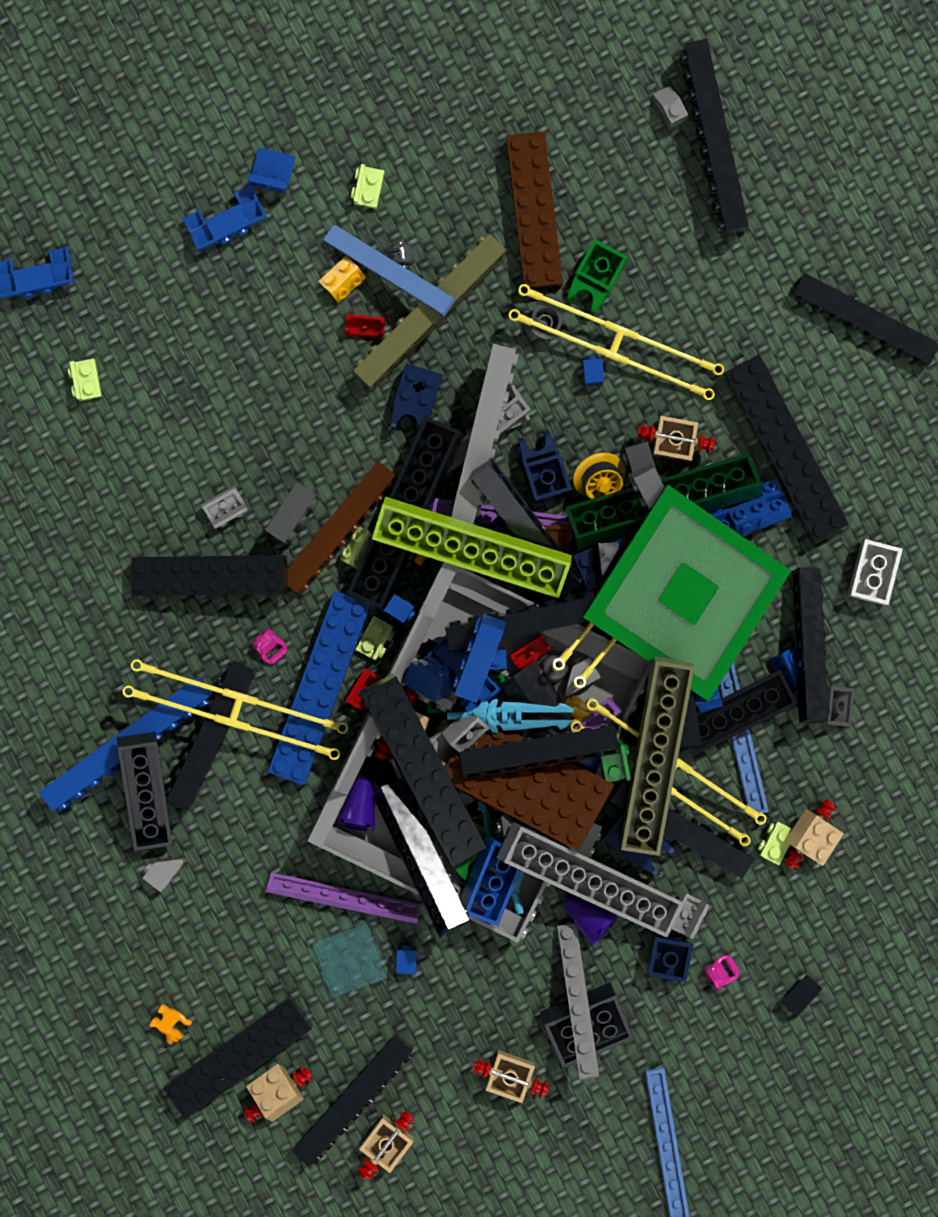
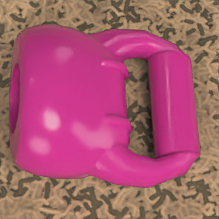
(266, 642)
(717, 975)

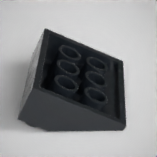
(607, 1024)

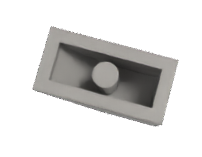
(670, 106)
(576, 670)
(465, 732)
(162, 872)

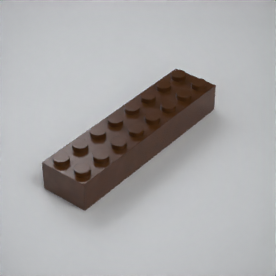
(534, 210)

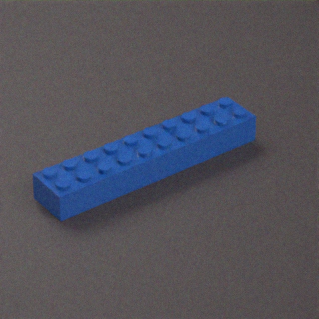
(320, 685)
(106, 758)

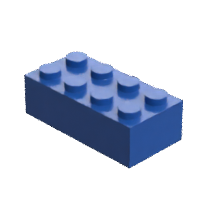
(477, 663)
(489, 884)

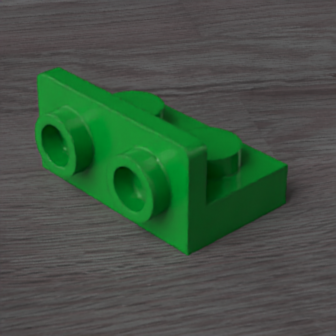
(616, 766)

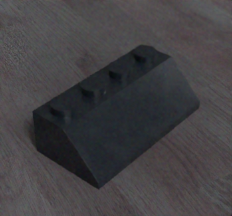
(534, 687)

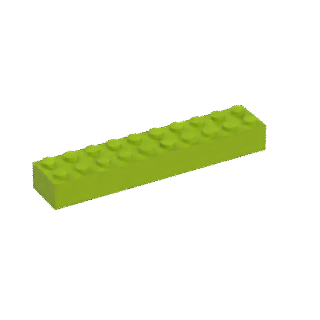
(472, 547)

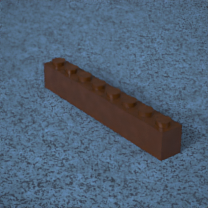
(338, 527)

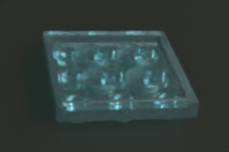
(349, 960)

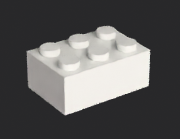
(875, 572)

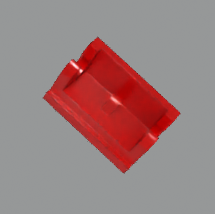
(365, 326)
(530, 652)
(365, 680)

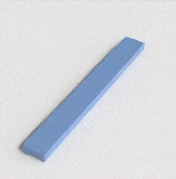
(389, 270)
(745, 753)
(667, 1142)

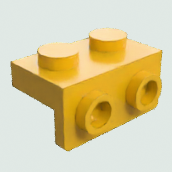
(342, 279)

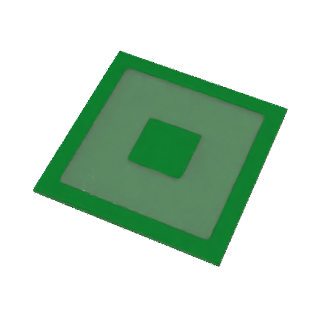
(687, 590)

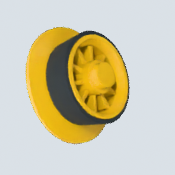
(599, 475)

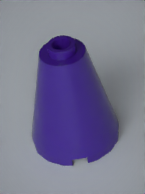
(359, 806)
(589, 918)

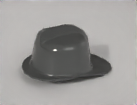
(547, 315)
(546, 664)

